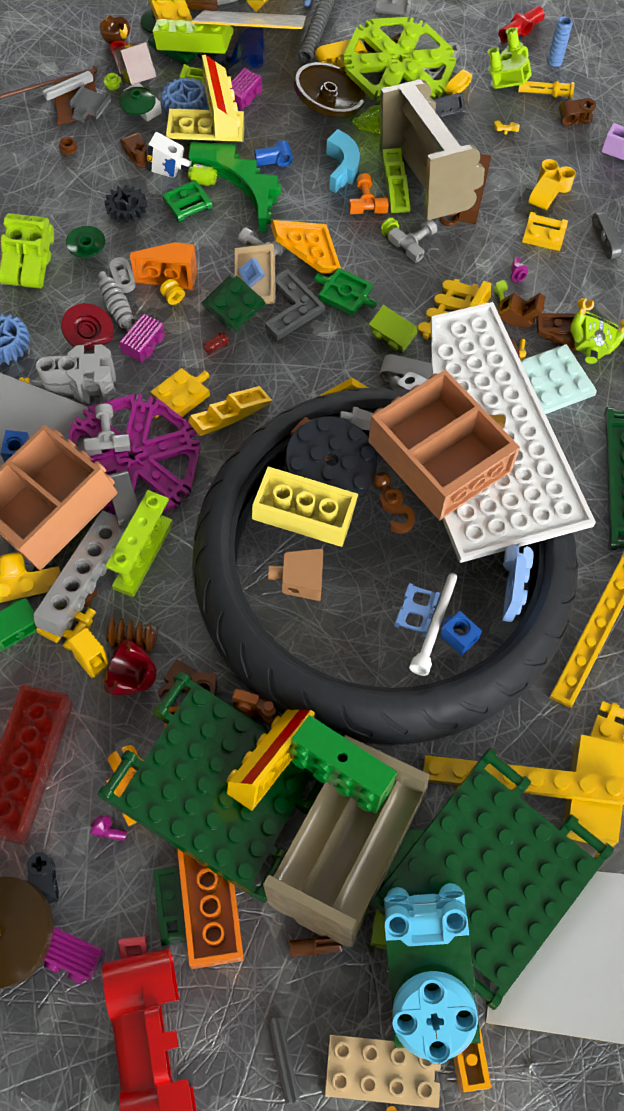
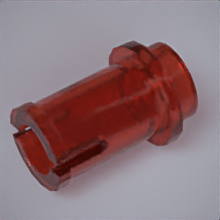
(216, 343)

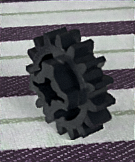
(125, 203)

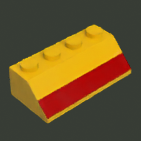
(267, 761)

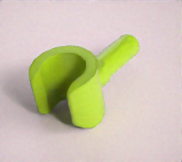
(499, 288)

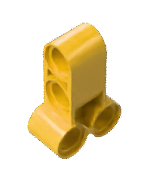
(551, 182)

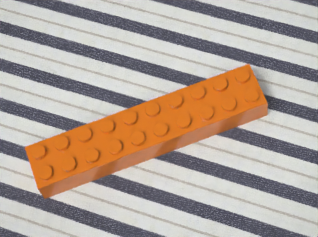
(209, 913)

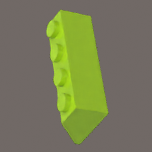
(191, 37)

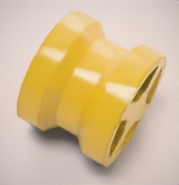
(172, 291)

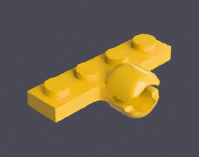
(19, 583)

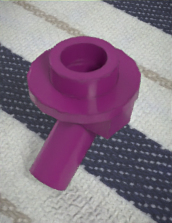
(518, 270)
(101, 828)

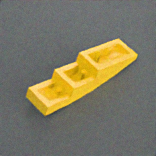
(234, 408)

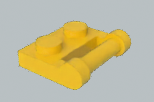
(545, 236)

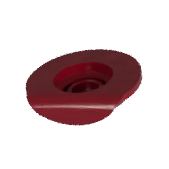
(87, 326)

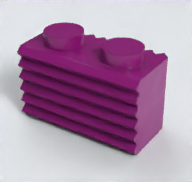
(245, 87)
(142, 338)
(73, 956)

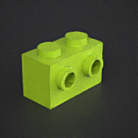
(392, 329)

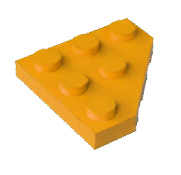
(308, 242)

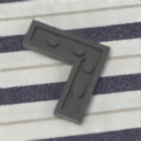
(304, 307)

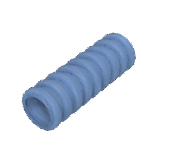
(559, 41)

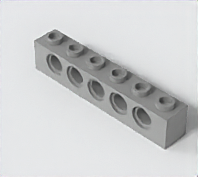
(83, 560)

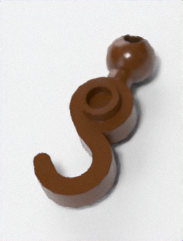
(391, 501)

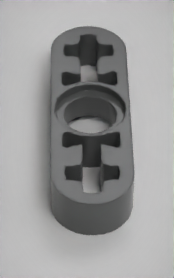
(606, 235)

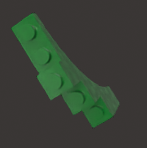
(243, 173)

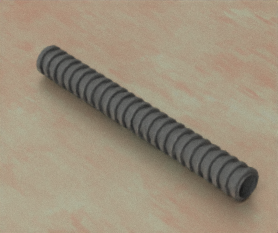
(315, 30)

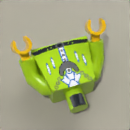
(594, 334)

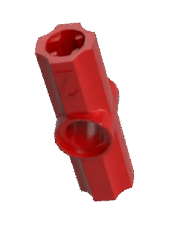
(523, 23)

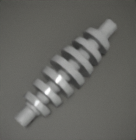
(116, 301)

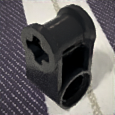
(44, 879)

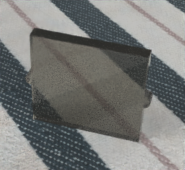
(525, 208)

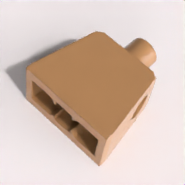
(300, 573)

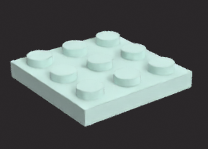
(558, 378)

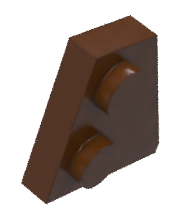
(556, 328)

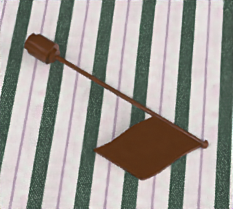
(63, 101)

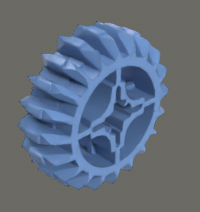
(184, 95)
(11, 346)

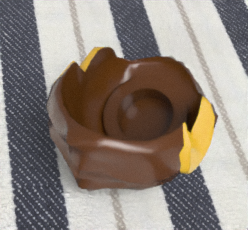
(114, 29)

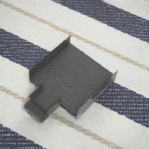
(88, 102)

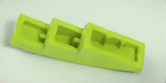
(396, 180)

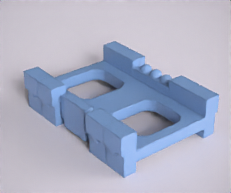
(411, 607)

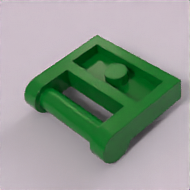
(185, 196)

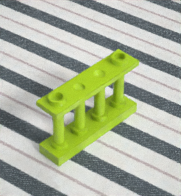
(140, 544)

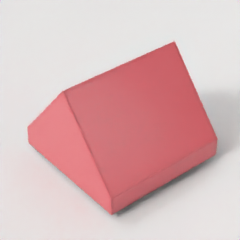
(133, 946)

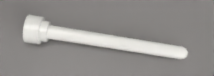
(421, 662)

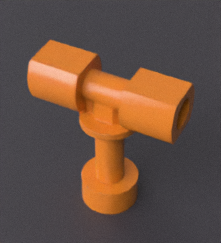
(367, 200)

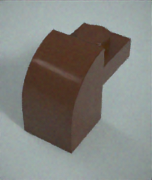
(519, 312)

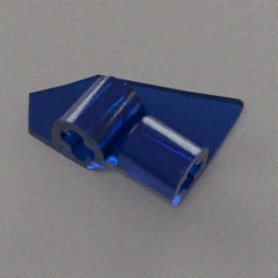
(250, 46)

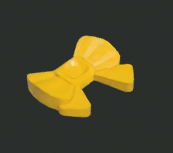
(498, 126)

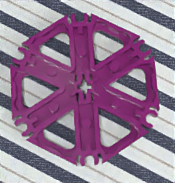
(145, 451)

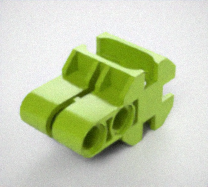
(25, 259)

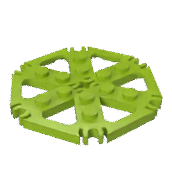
(389, 52)

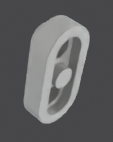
(122, 274)

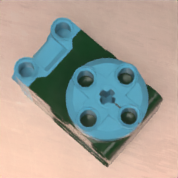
(431, 973)

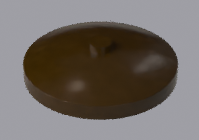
(328, 90)
(24, 930)

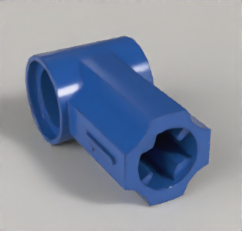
(279, 154)

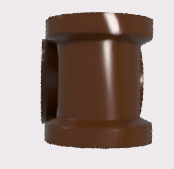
(575, 111)
(136, 149)

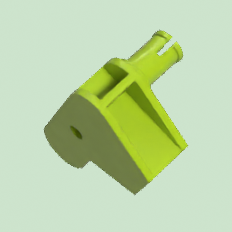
(510, 66)

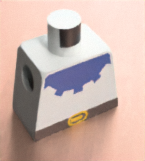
(166, 156)

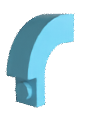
(345, 150)

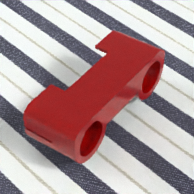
(133, 1001)

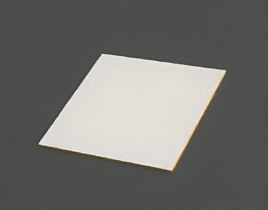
(250, 19)
(577, 973)

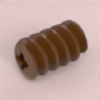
(138, 635)

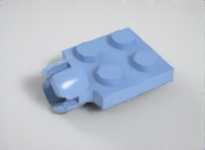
(519, 567)

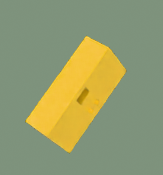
(601, 758)

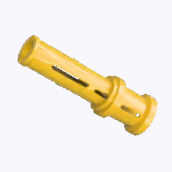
(555, 92)

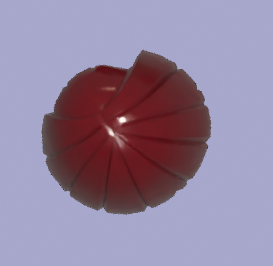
(129, 670)

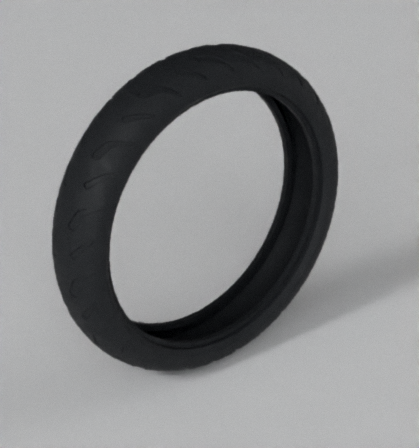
(350, 708)

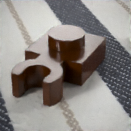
(177, 666)

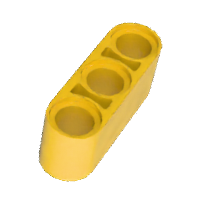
(334, 52)

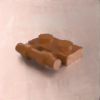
(253, 706)

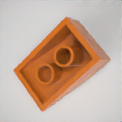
(164, 263)

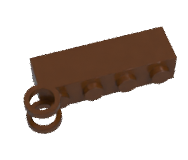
(471, 214)

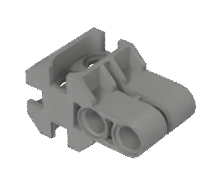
(79, 374)

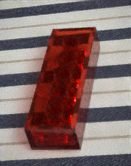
(28, 757)

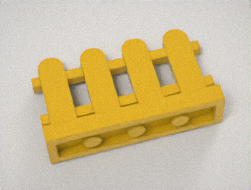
(470, 293)

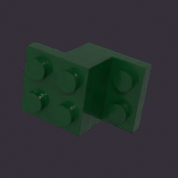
(233, 303)

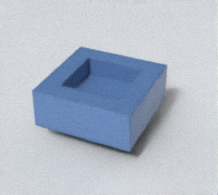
(251, 272)

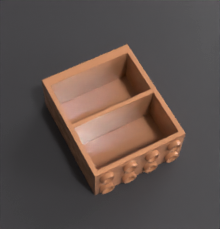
(442, 443)
(49, 495)

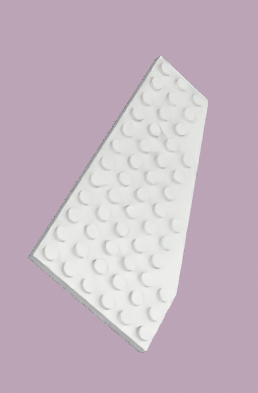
(541, 492)

